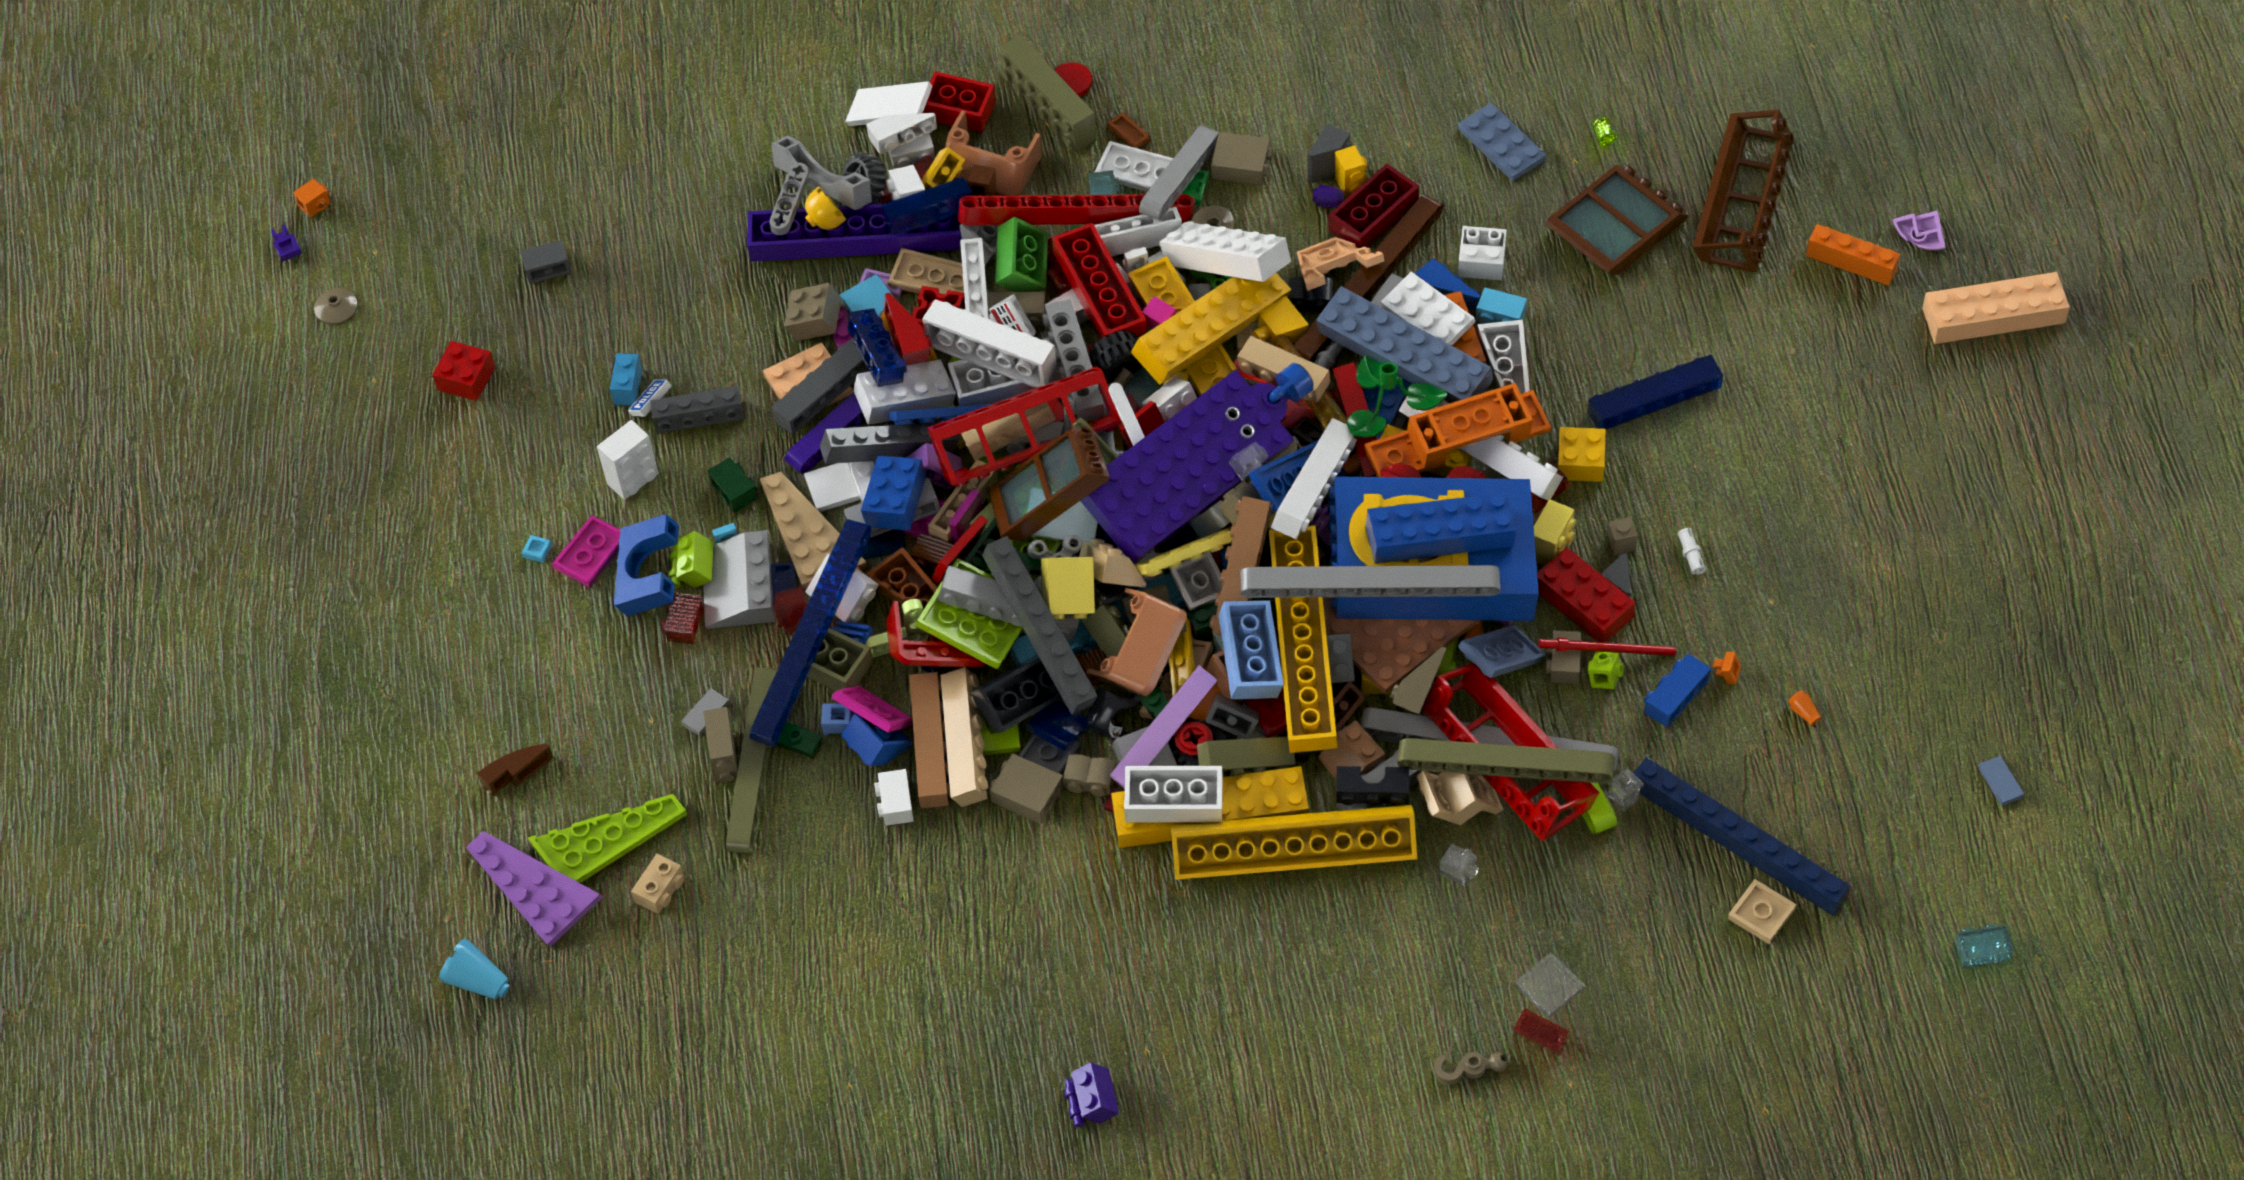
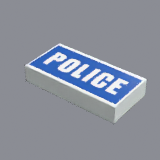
(656, 390)

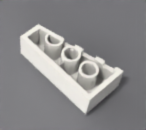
(1506, 352)

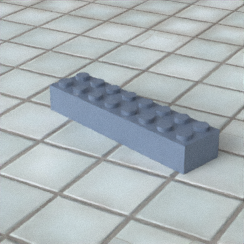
(1416, 353)

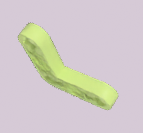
(879, 643)

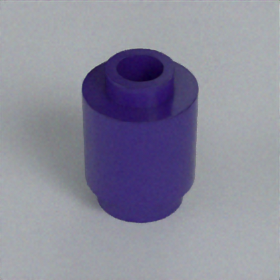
(1328, 196)

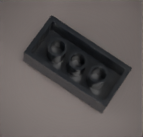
(1015, 695)

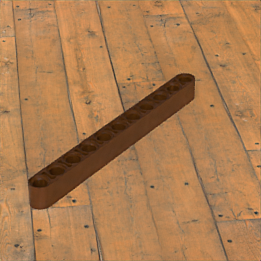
(1369, 280)

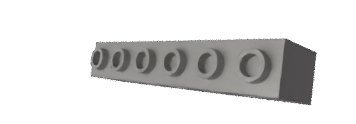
(1072, 356)

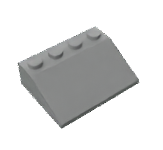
(740, 582)

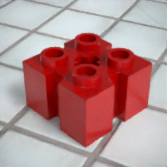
(929, 294)

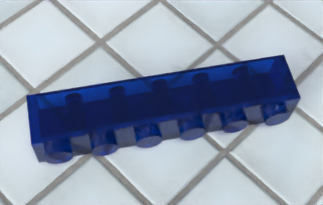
(1655, 392)

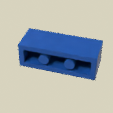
(1676, 690)

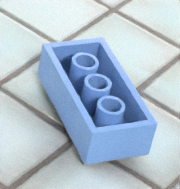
(1250, 649)

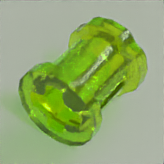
(1604, 131)

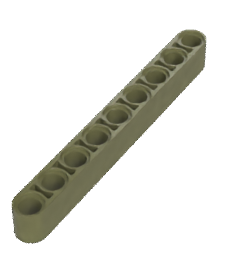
(1506, 760)
(750, 773)

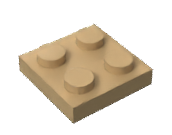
(1762, 911)

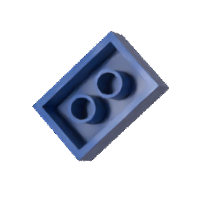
(893, 492)

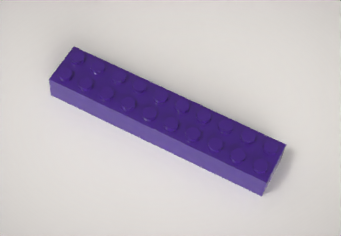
(859, 235)

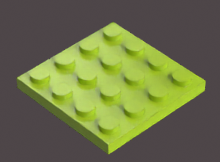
(969, 631)

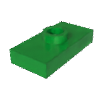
(1197, 186)

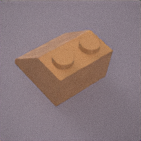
(1353, 749)

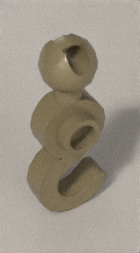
(1471, 1065)

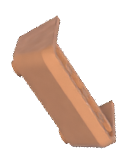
(1010, 170)
(1145, 647)

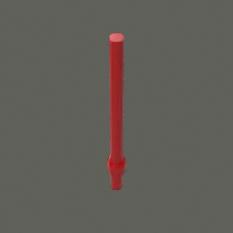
(1564, 645)

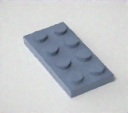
(1502, 141)
(1501, 651)

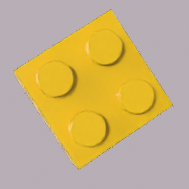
(1582, 453)

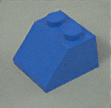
(874, 744)

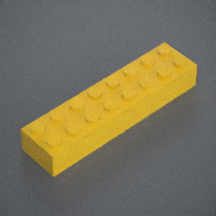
(1206, 324)
(1244, 797)

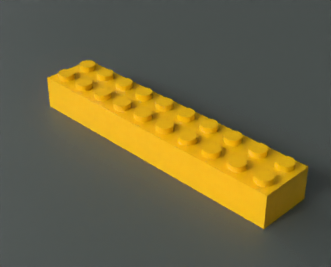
(1304, 651)
(1294, 842)

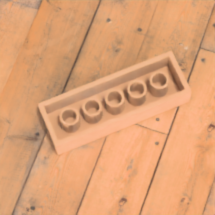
(1995, 307)

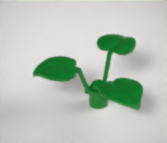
(1385, 375)

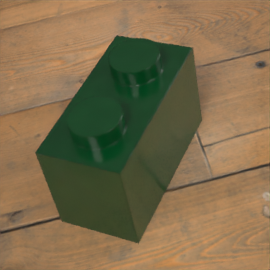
(732, 484)

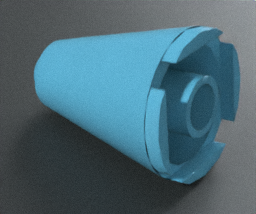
(474, 972)

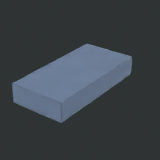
(2001, 781)

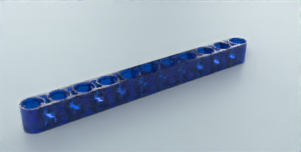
(810, 633)

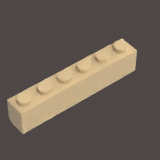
(963, 738)

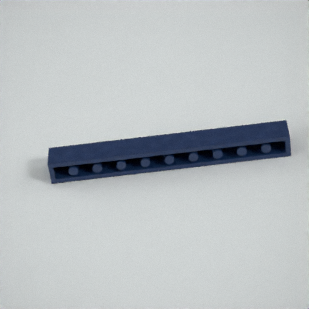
(1742, 837)

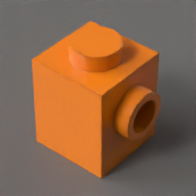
(312, 197)

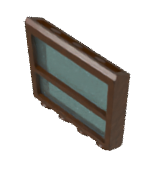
(1617, 219)
(1048, 484)

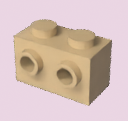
(658, 884)

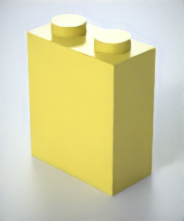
(1068, 586)

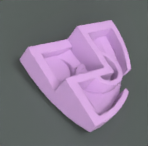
(1921, 230)

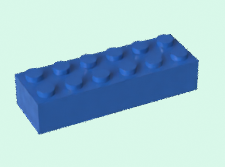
(1440, 527)

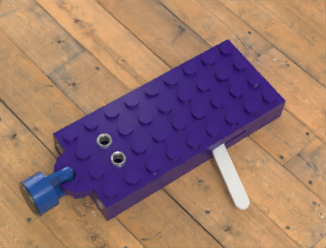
(1186, 460)

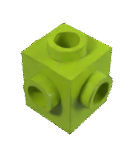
(1605, 670)

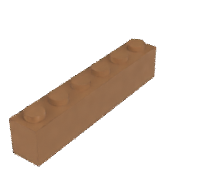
(1245, 552)
(929, 740)

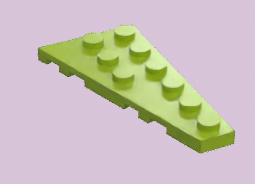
(605, 838)

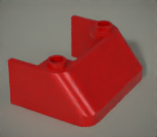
(923, 652)

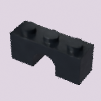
(1390, 790)

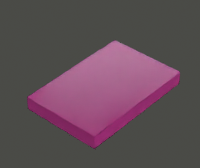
(589, 551)
(872, 708)

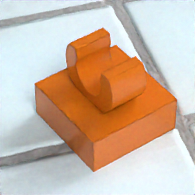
(1728, 668)

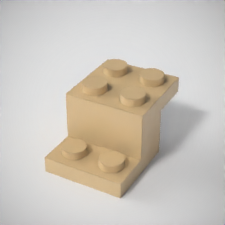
(1458, 795)

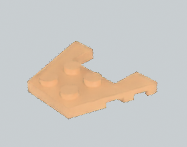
(1332, 253)

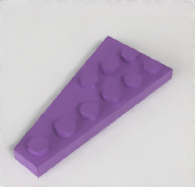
(539, 892)

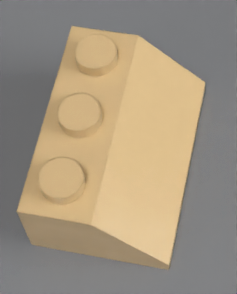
(1110, 564)

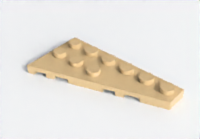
(801, 525)

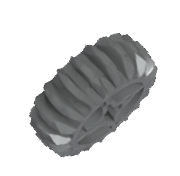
(871, 168)

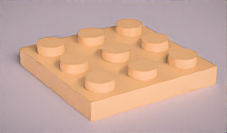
(795, 369)

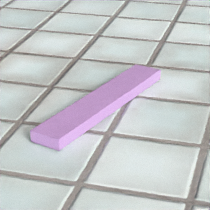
(1166, 723)

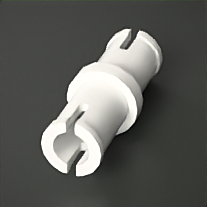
(1691, 551)

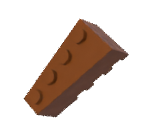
(902, 579)

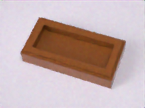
(1128, 131)

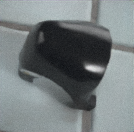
(1103, 710)

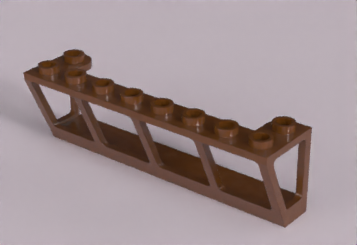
(1721, 192)

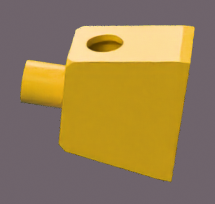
(1280, 319)

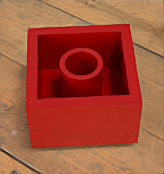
(463, 370)

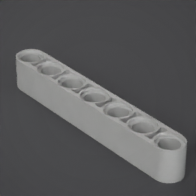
(1179, 173)

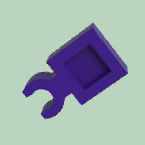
(285, 244)

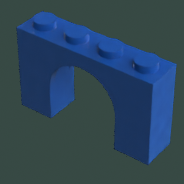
(635, 545)

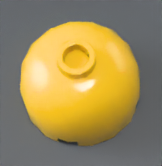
(822, 211)

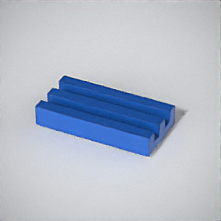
(854, 630)

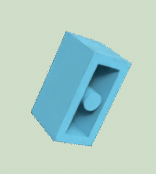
(1500, 307)

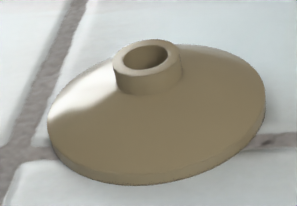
(1214, 216)
(338, 312)

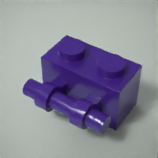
(1090, 1095)

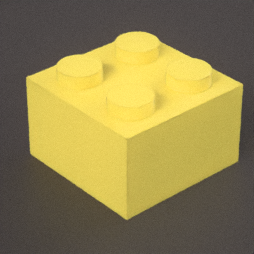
(1553, 531)

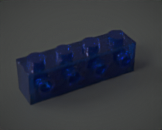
(925, 206)
(876, 347)

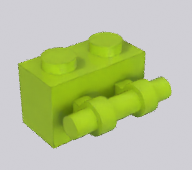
(692, 560)

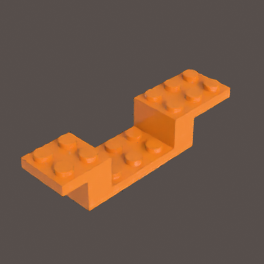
(1460, 425)

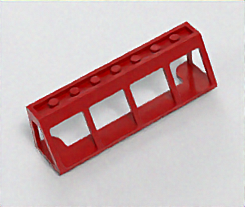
(1013, 405)
(1522, 732)

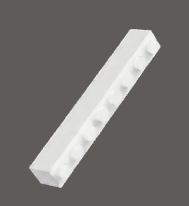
(1508, 460)
(1314, 480)

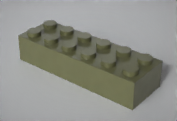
(1047, 93)

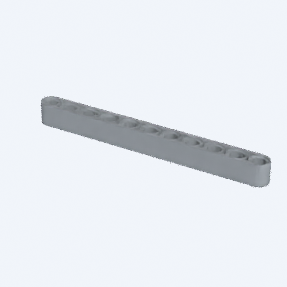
(1370, 581)
(1395, 726)

